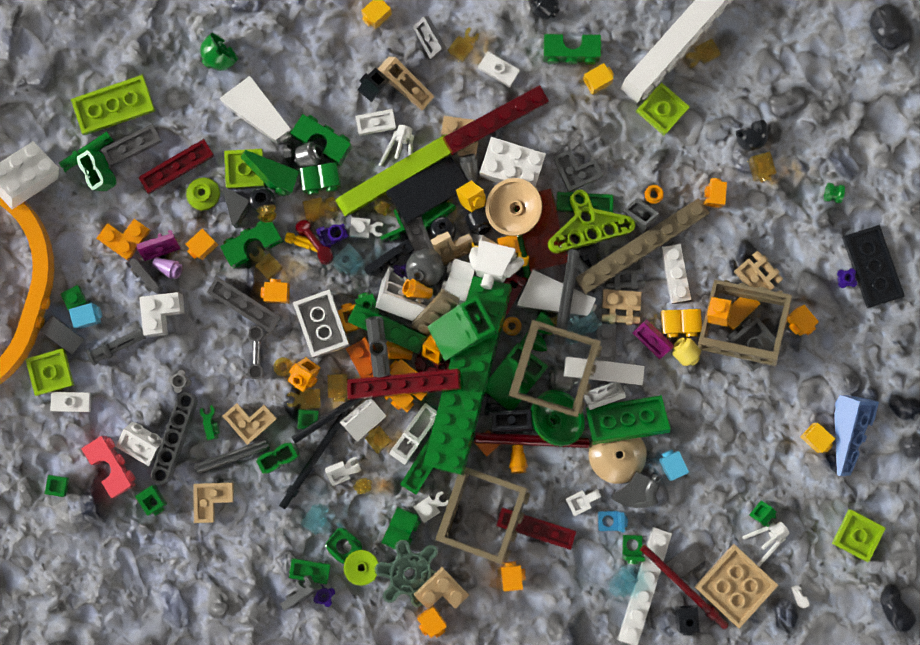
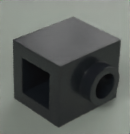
(372, 84)
(687, 619)

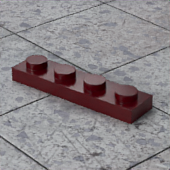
(176, 166)
(539, 529)

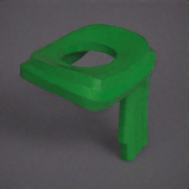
(342, 533)

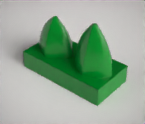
(539, 343)

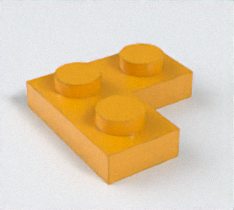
(124, 243)

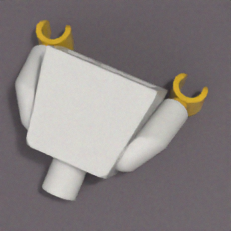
(495, 262)

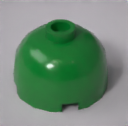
(216, 54)

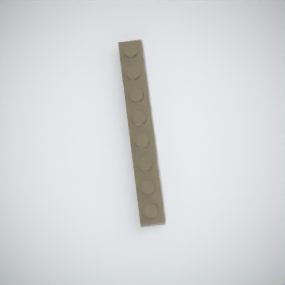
(641, 246)

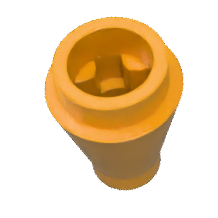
(415, 289)
(398, 352)
(518, 460)

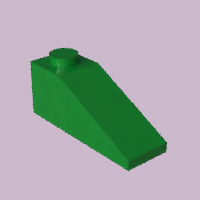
(273, 174)

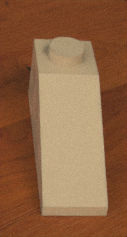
(406, 82)

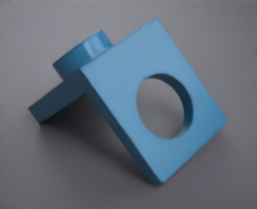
(619, 523)

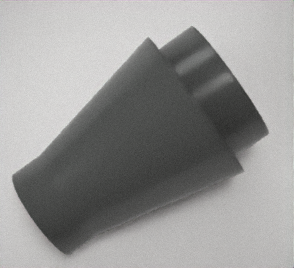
(470, 167)

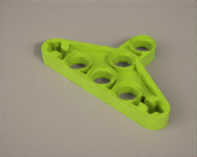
(597, 223)

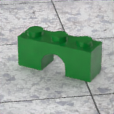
(555, 50)
(309, 129)
(236, 248)

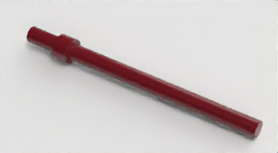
(711, 612)

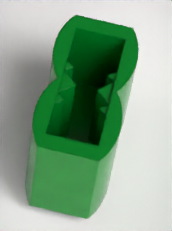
(96, 170)
(320, 178)
(274, 460)
(400, 527)

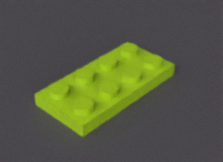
(113, 105)

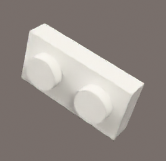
(375, 122)

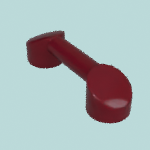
(324, 253)

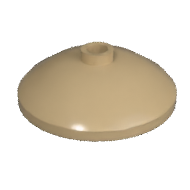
(504, 199)
(615, 470)

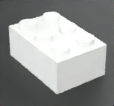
(508, 160)
(26, 174)
(321, 324)

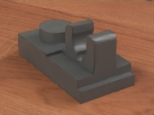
(305, 592)

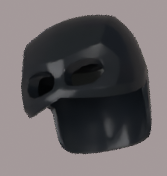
(753, 138)

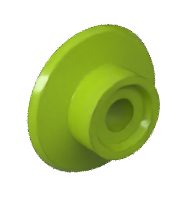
(211, 195)
(352, 571)

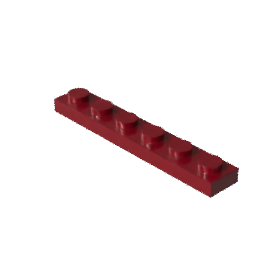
(495, 120)
(404, 384)

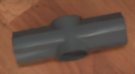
(376, 334)

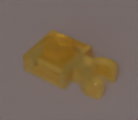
(462, 46)
(704, 52)
(316, 208)
(267, 264)
(308, 399)
(378, 439)

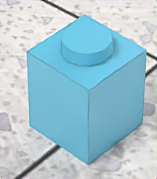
(85, 316)
(673, 464)

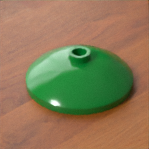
(565, 427)

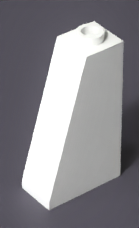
(254, 107)
(545, 295)

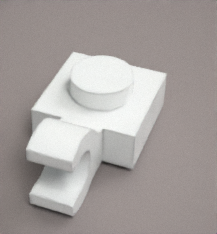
(341, 472)
(580, 502)

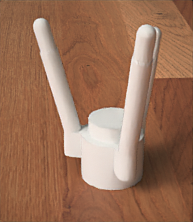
(402, 136)
(778, 534)

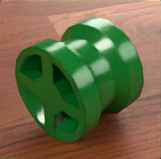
(834, 193)

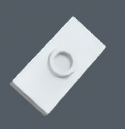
(498, 69)
(604, 395)
(70, 402)

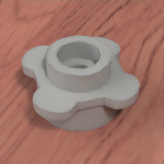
(185, 382)

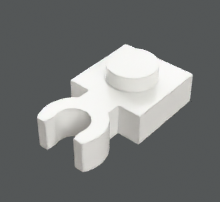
(362, 228)
(429, 508)

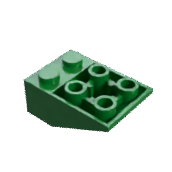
(461, 328)
(501, 380)

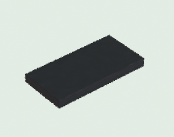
(427, 189)
(873, 266)

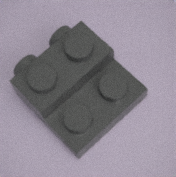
(753, 335)

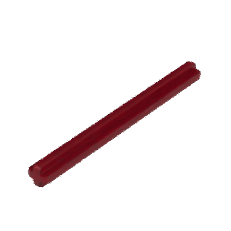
(516, 439)

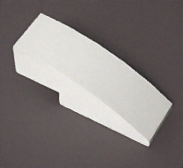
(414, 434)

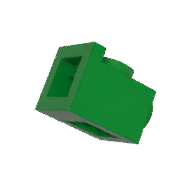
(145, 497)

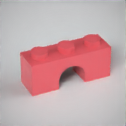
(120, 478)

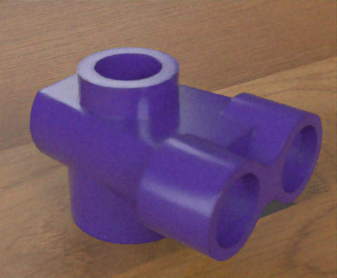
(327, 235)

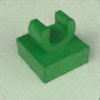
(763, 513)

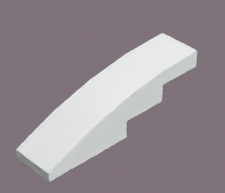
(606, 371)

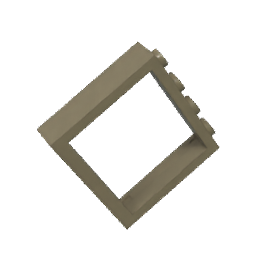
(739, 351)
(589, 369)
(452, 506)

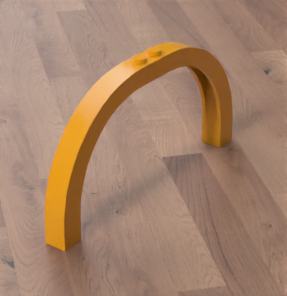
(39, 292)

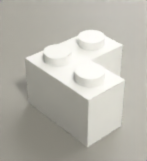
(156, 308)

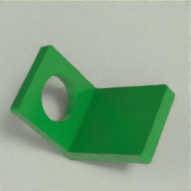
(394, 235)
(635, 556)

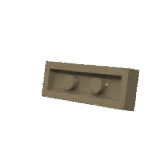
(437, 308)

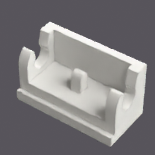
(362, 419)

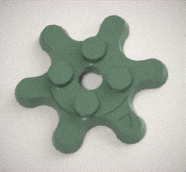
(406, 560)

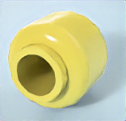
(686, 351)

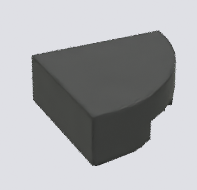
(288, 152)

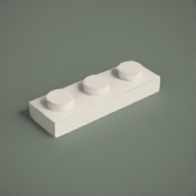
(676, 273)

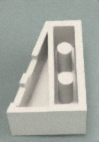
(394, 301)

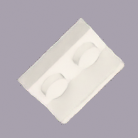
(139, 443)

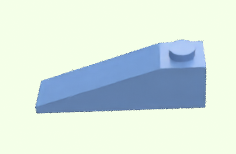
(851, 421)

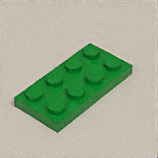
(628, 420)

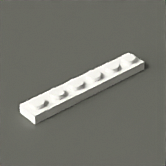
(644, 589)

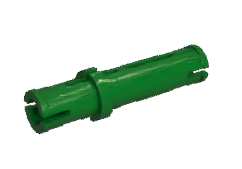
(94, 145)

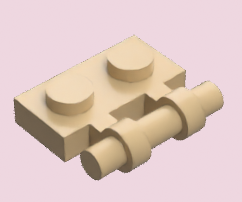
(751, 275)
(621, 300)

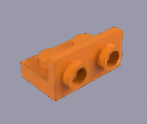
(361, 357)

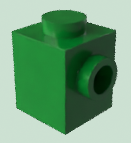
(368, 301)

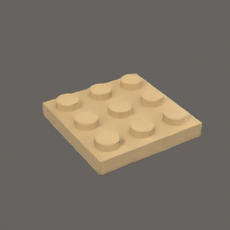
(736, 586)

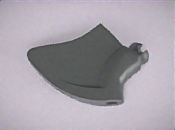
(639, 491)

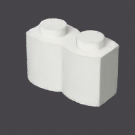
(459, 279)

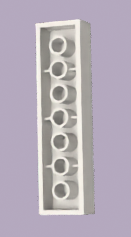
(673, 44)

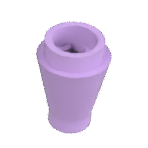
(168, 267)

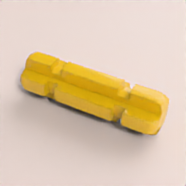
(299, 241)

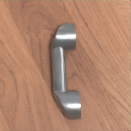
(256, 334)

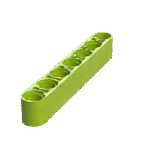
(392, 176)

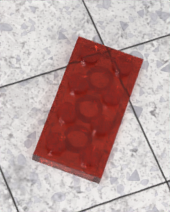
(537, 238)

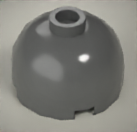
(425, 267)

